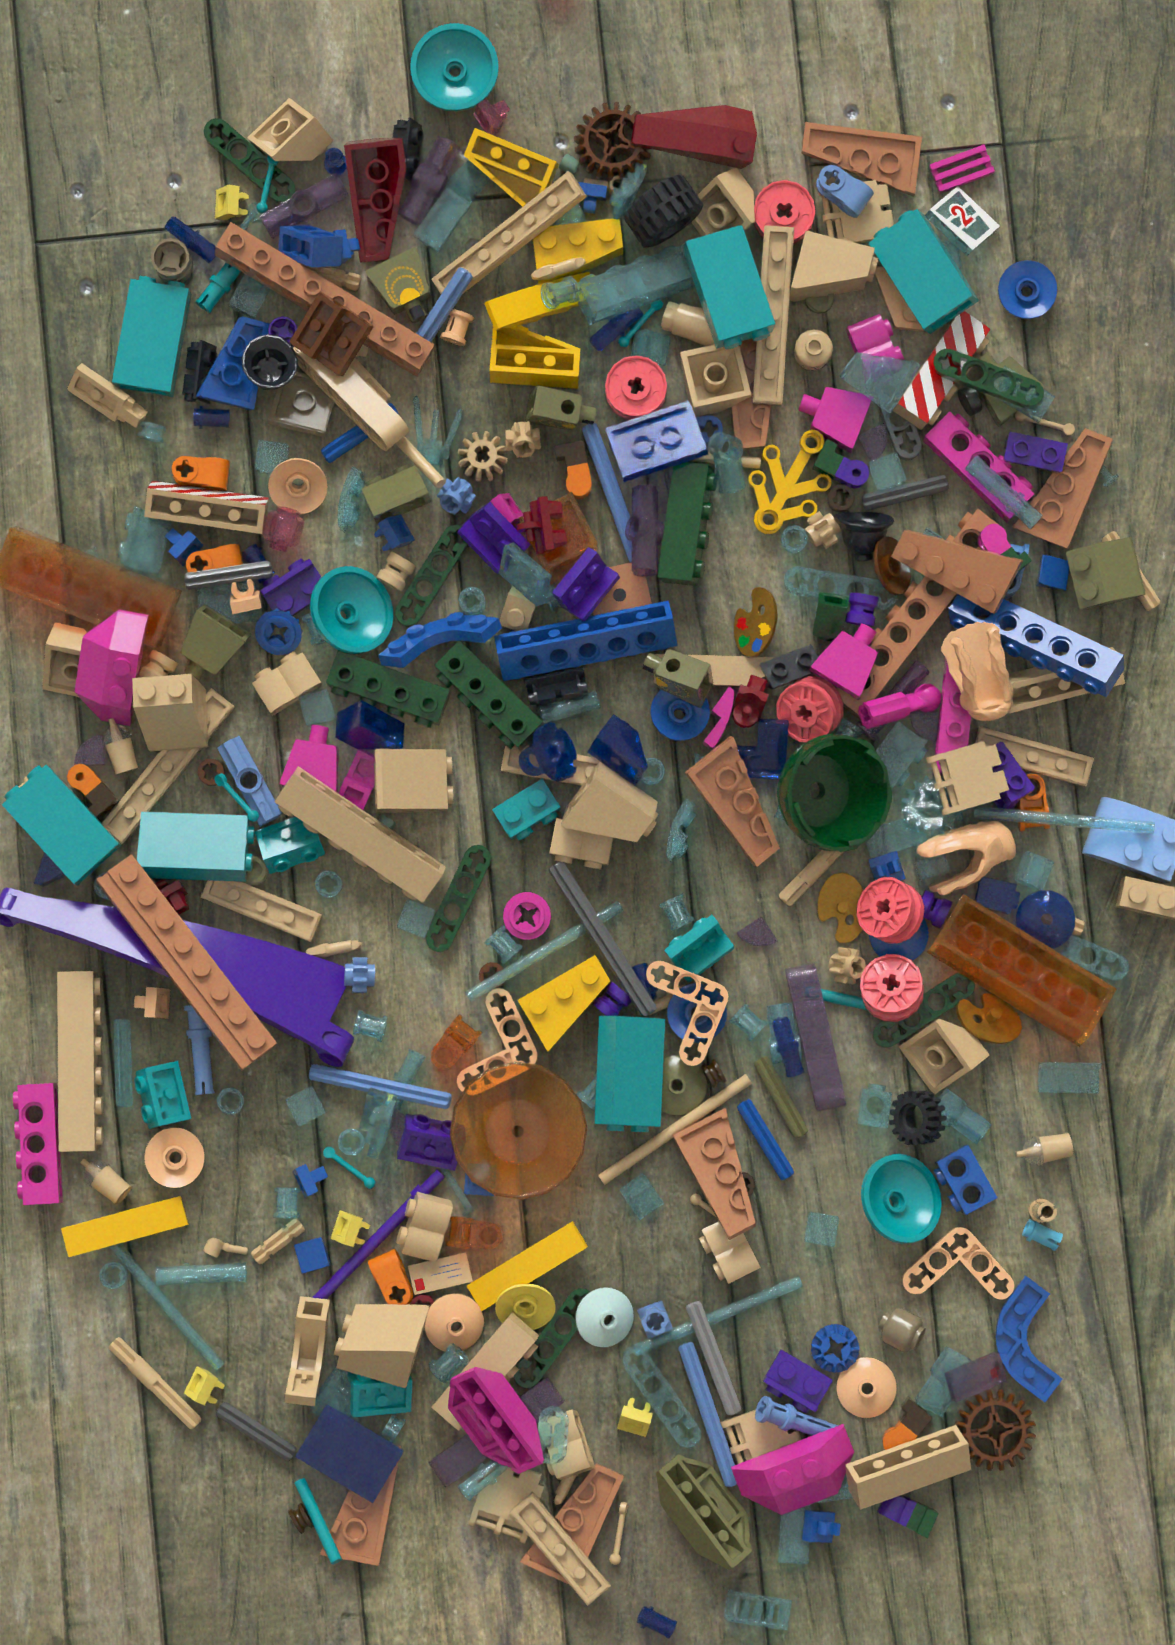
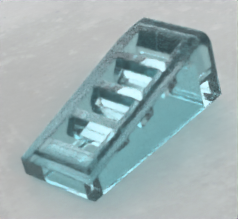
(732, 1607)

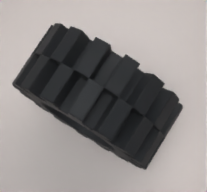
(904, 1117)

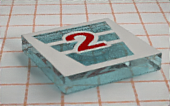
(962, 221)

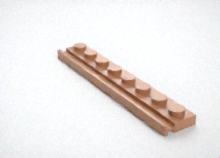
(186, 962)

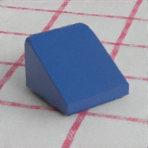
(1053, 573)
(312, 1254)

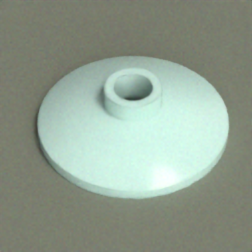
(595, 1308)

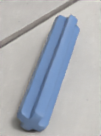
(445, 304)

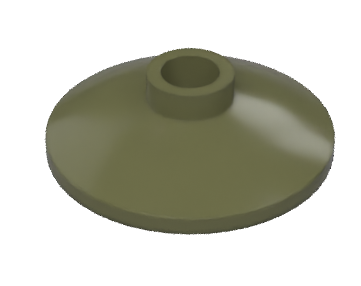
(693, 1088)

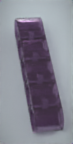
(815, 1037)
(464, 1455)

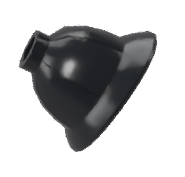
(269, 362)
(863, 531)

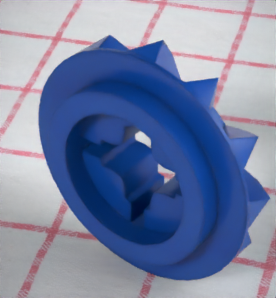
(277, 644)
(821, 1344)

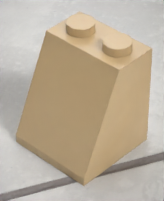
(831, 266)
(171, 711)
(412, 780)
(610, 807)
(382, 1341)

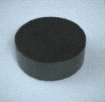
(969, 400)

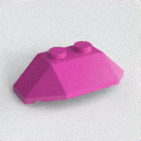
(109, 662)
(495, 1419)
(797, 1472)

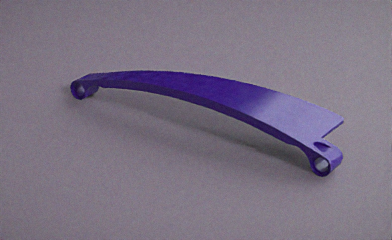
(277, 982)

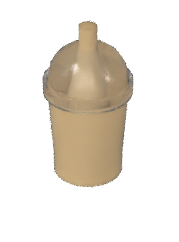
(119, 747)
(1046, 1149)
(105, 1180)

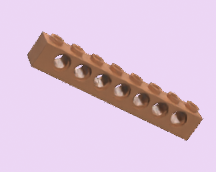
(302, 287)
(914, 629)

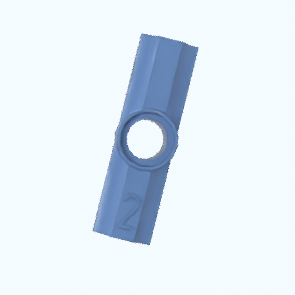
(240, 764)
(654, 1319)

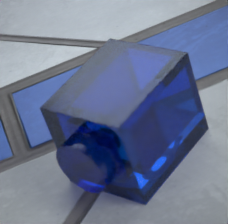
(997, 895)

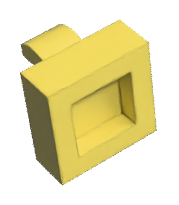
(228, 202)
(347, 1229)
(201, 1386)
(635, 1420)

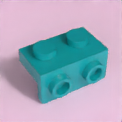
(699, 947)

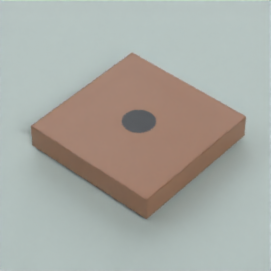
(627, 593)

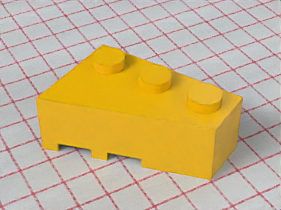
(511, 167)
(592, 240)
(532, 359)
(563, 1000)

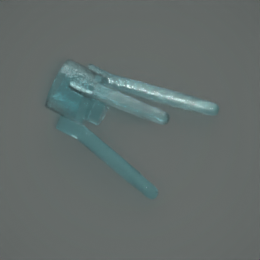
(433, 449)

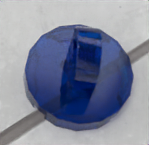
(553, 753)

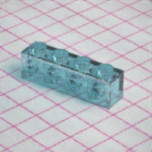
(634, 284)

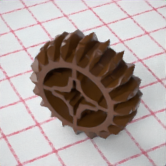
(601, 136)
(1021, 1426)

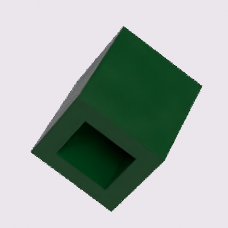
(830, 616)

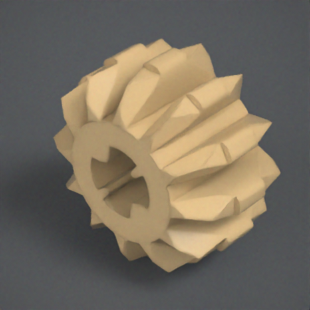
(493, 455)

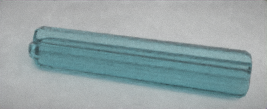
(123, 1062)

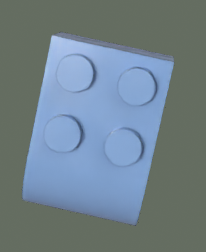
(1138, 852)

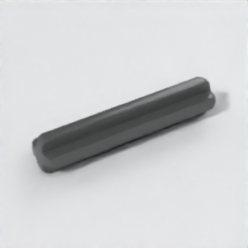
(905, 492)
(228, 575)
(256, 1431)

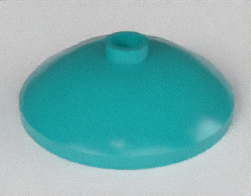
(451, 48)
(361, 599)
(913, 1195)

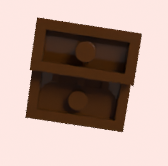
(331, 334)

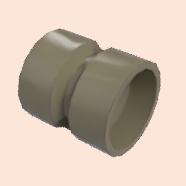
(172, 260)

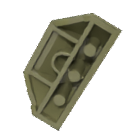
(704, 1510)

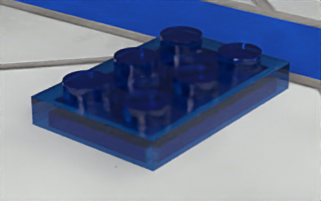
(656, 441)
(349, 1453)

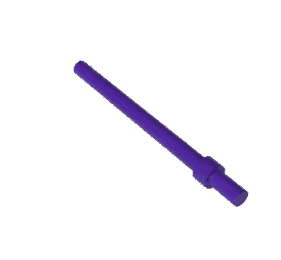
(376, 1239)

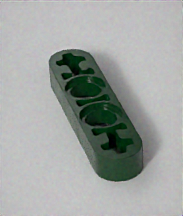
(248, 163)
(986, 383)
(428, 573)
(453, 896)
(925, 1012)
(549, 1334)

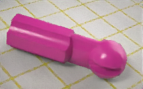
(898, 706)

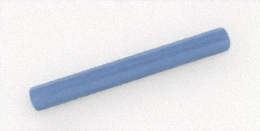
(608, 482)
(364, 1082)
(708, 1412)

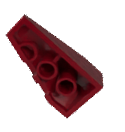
(704, 133)
(376, 184)

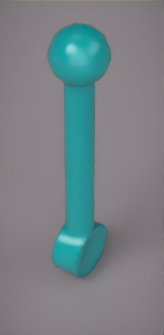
(262, 206)
(625, 340)
(221, 780)
(330, 1152)

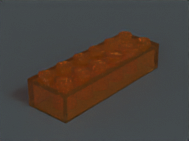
(83, 583)
(1021, 970)

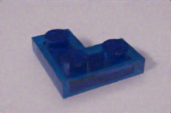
(770, 754)

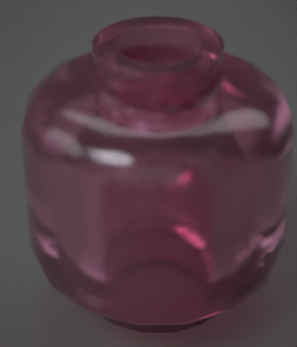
(283, 528)

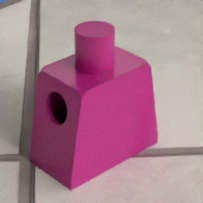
(837, 415)
(848, 661)
(315, 758)

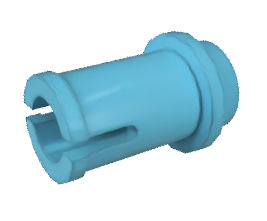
(1041, 1234)

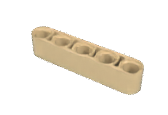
(357, 402)

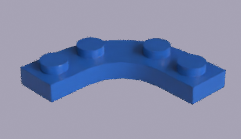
(422, 637)
(1013, 1344)

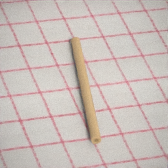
(667, 1134)

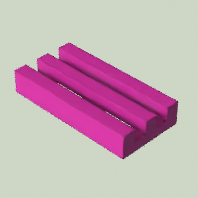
(985, 159)

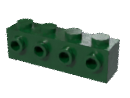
(686, 524)
(388, 688)
(488, 695)

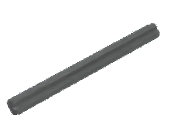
(602, 939)

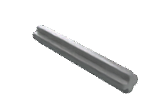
(713, 1358)

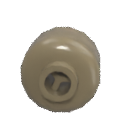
(902, 1330)

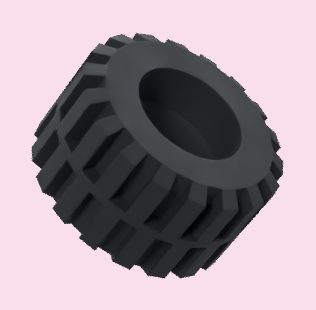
(663, 211)

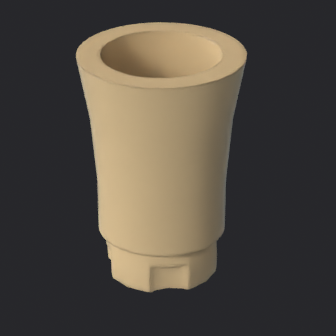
(687, 323)

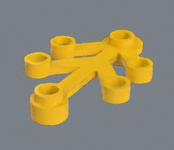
(785, 486)

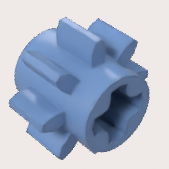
(456, 496)
(359, 975)

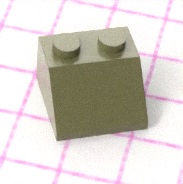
(396, 493)
(1105, 573)

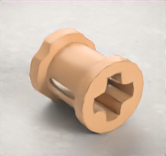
(457, 327)

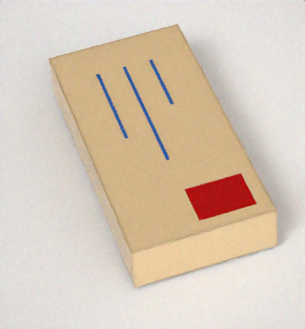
(440, 1274)

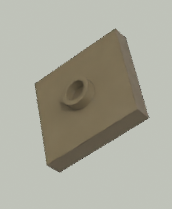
(301, 407)

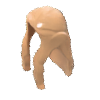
(979, 670)
(991, 846)

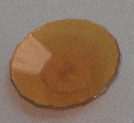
(550, 1123)

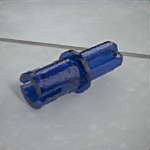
(192, 239)
(614, 328)
(787, 1046)

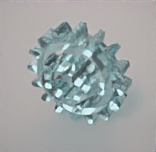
(928, 810)

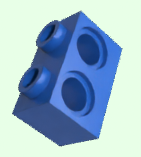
(311, 245)
(971, 1176)

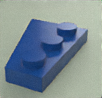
(226, 379)

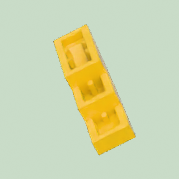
(524, 306)
(124, 1226)
(528, 1265)

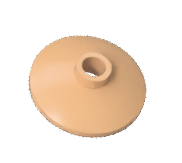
(302, 497)
(159, 1161)
(453, 1309)
(866, 1371)

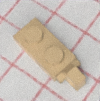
(105, 397)

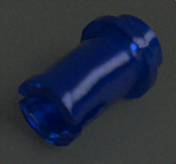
(338, 167)
(211, 417)
(254, 554)
(640, 971)
(656, 1621)

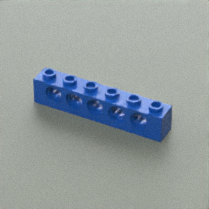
(1053, 639)
(586, 642)

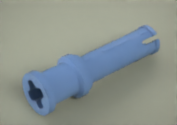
(199, 1037)
(789, 1418)

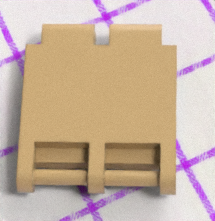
(867, 223)
(968, 776)
(756, 1437)
(498, 1500)

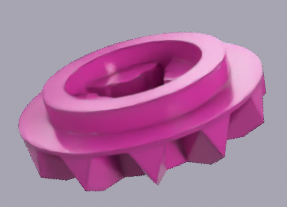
(528, 901)

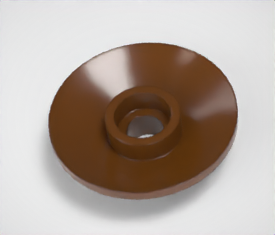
(891, 572)

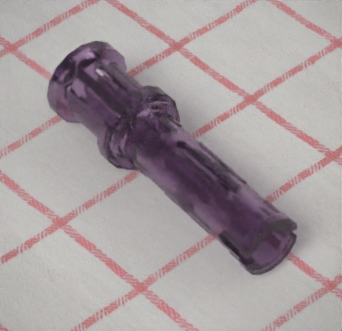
(906, 685)

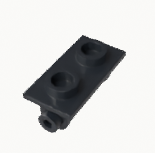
(412, 138)
(201, 359)
(789, 667)
(561, 684)

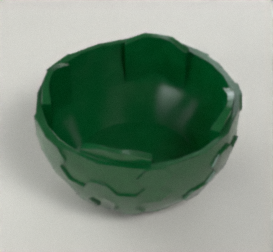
(851, 795)

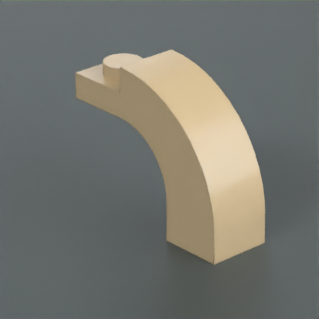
(308, 1351)

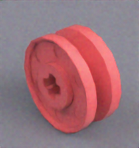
(785, 196)
(631, 371)
(810, 707)
(890, 910)
(889, 971)

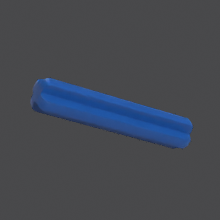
(346, 442)
(765, 1139)

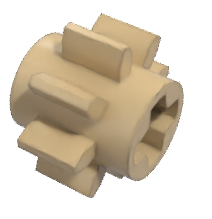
(522, 439)
(822, 530)
(846, 965)

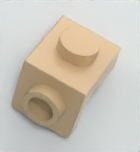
(517, 611)

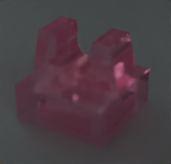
(491, 116)

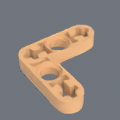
(703, 1007)
(507, 1055)
(965, 1256)

